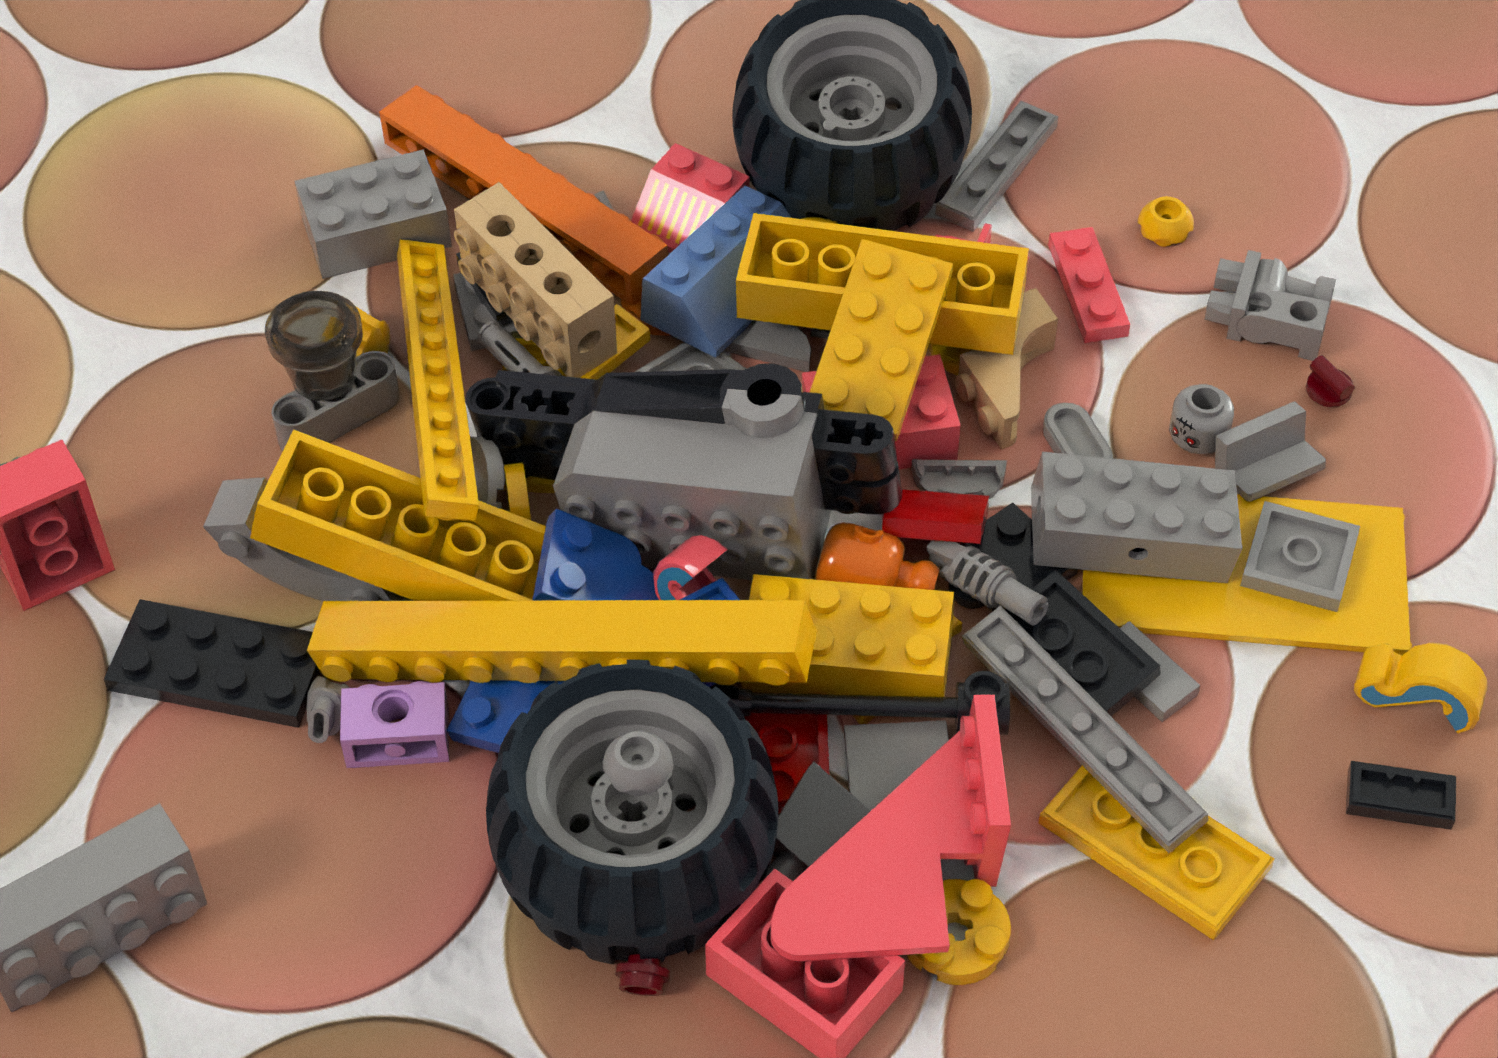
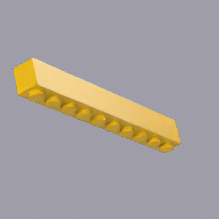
(558, 637)

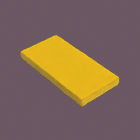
(1197, 881)

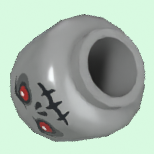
(1199, 416)

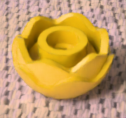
(1166, 221)

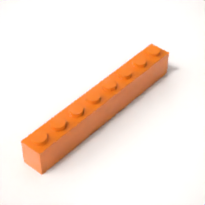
(476, 159)

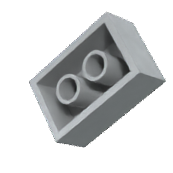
(366, 209)

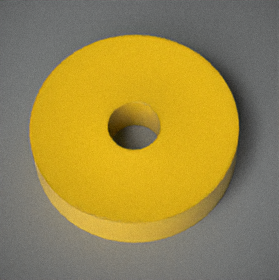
(517, 490)

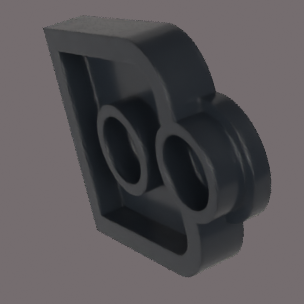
(1010, 541)

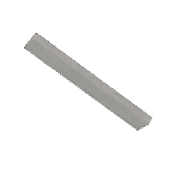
(1086, 730)

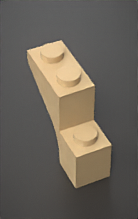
(993, 379)

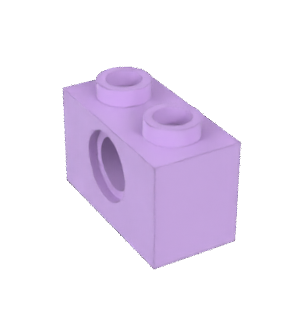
(416, 739)

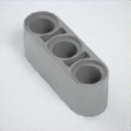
(370, 395)

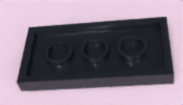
(214, 663)

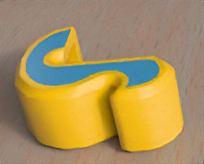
(1424, 676)

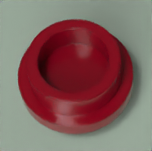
(642, 976)

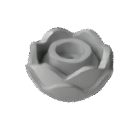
(640, 777)

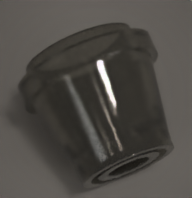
(316, 342)

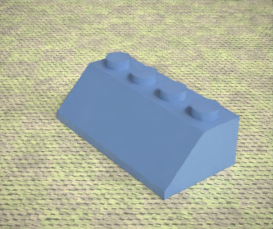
(695, 285)

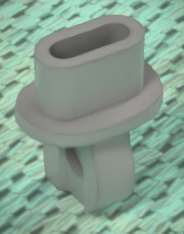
(323, 709)

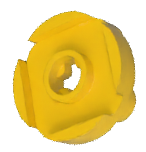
(984, 942)

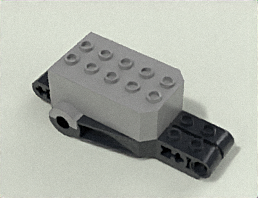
(695, 457)

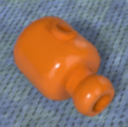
(872, 558)

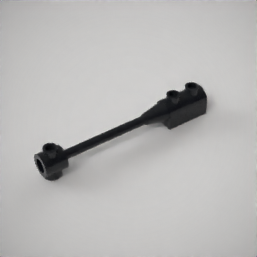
(871, 705)

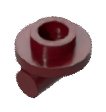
(1328, 384)

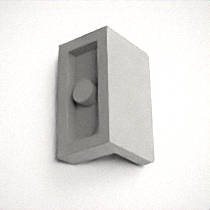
(1268, 452)

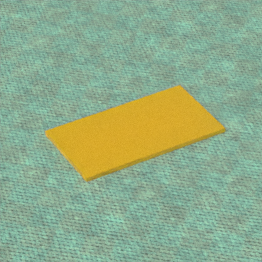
(1369, 613)

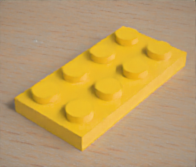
(881, 332)

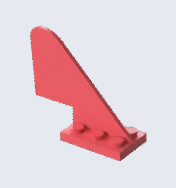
(883, 879)

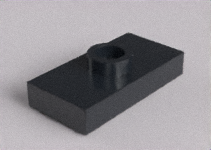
(1401, 795)

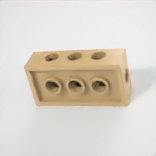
(535, 282)

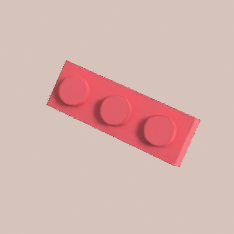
(1089, 285)

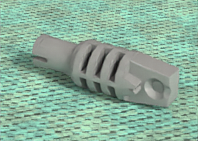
(986, 580)

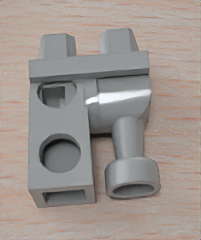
(1270, 304)

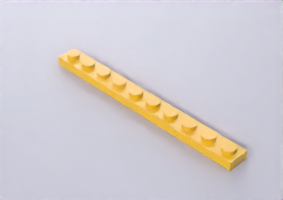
(436, 384)

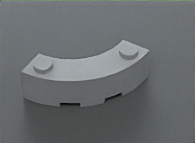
(231, 526)

